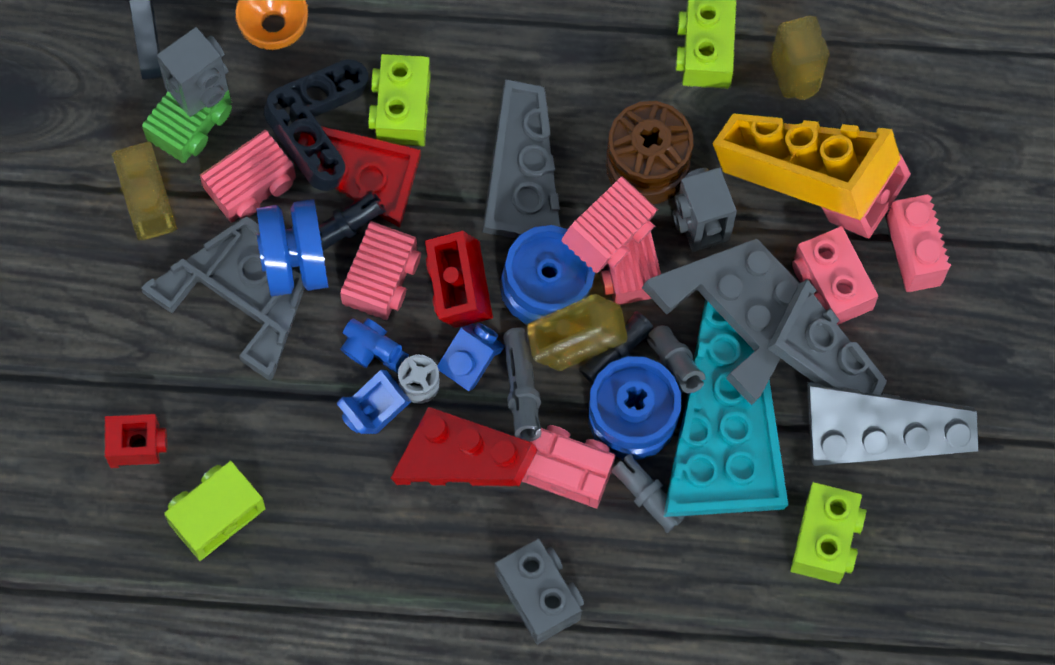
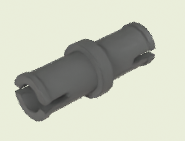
(676, 359)
(646, 491)

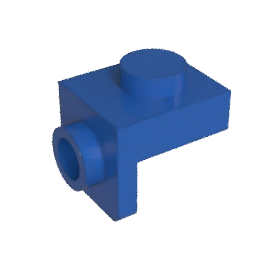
(470, 354)
(374, 404)

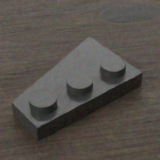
(820, 349)

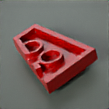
(373, 166)
(462, 451)

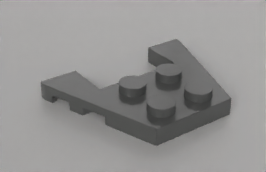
(234, 271)
(747, 291)

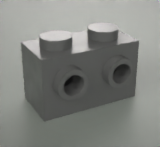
(194, 71)
(704, 209)
(539, 590)

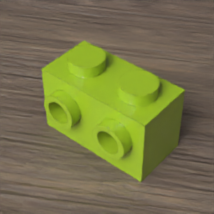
(708, 43)
(402, 99)
(214, 509)
(827, 533)

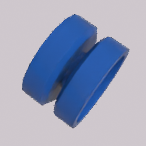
(292, 247)
(529, 260)
(634, 384)

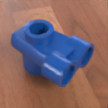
(369, 341)

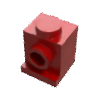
(124, 430)

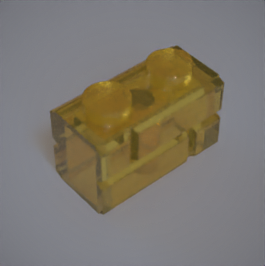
(799, 57)
(144, 191)
(577, 332)

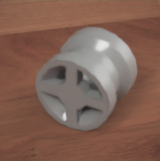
(416, 370)

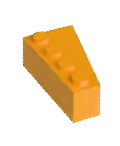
(809, 162)

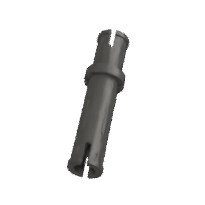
(523, 396)

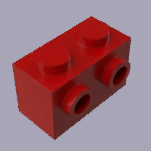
(458, 279)

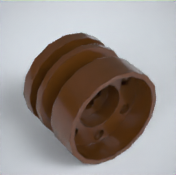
(652, 170)

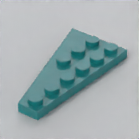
(725, 445)

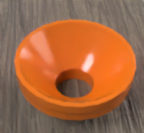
(252, 13)

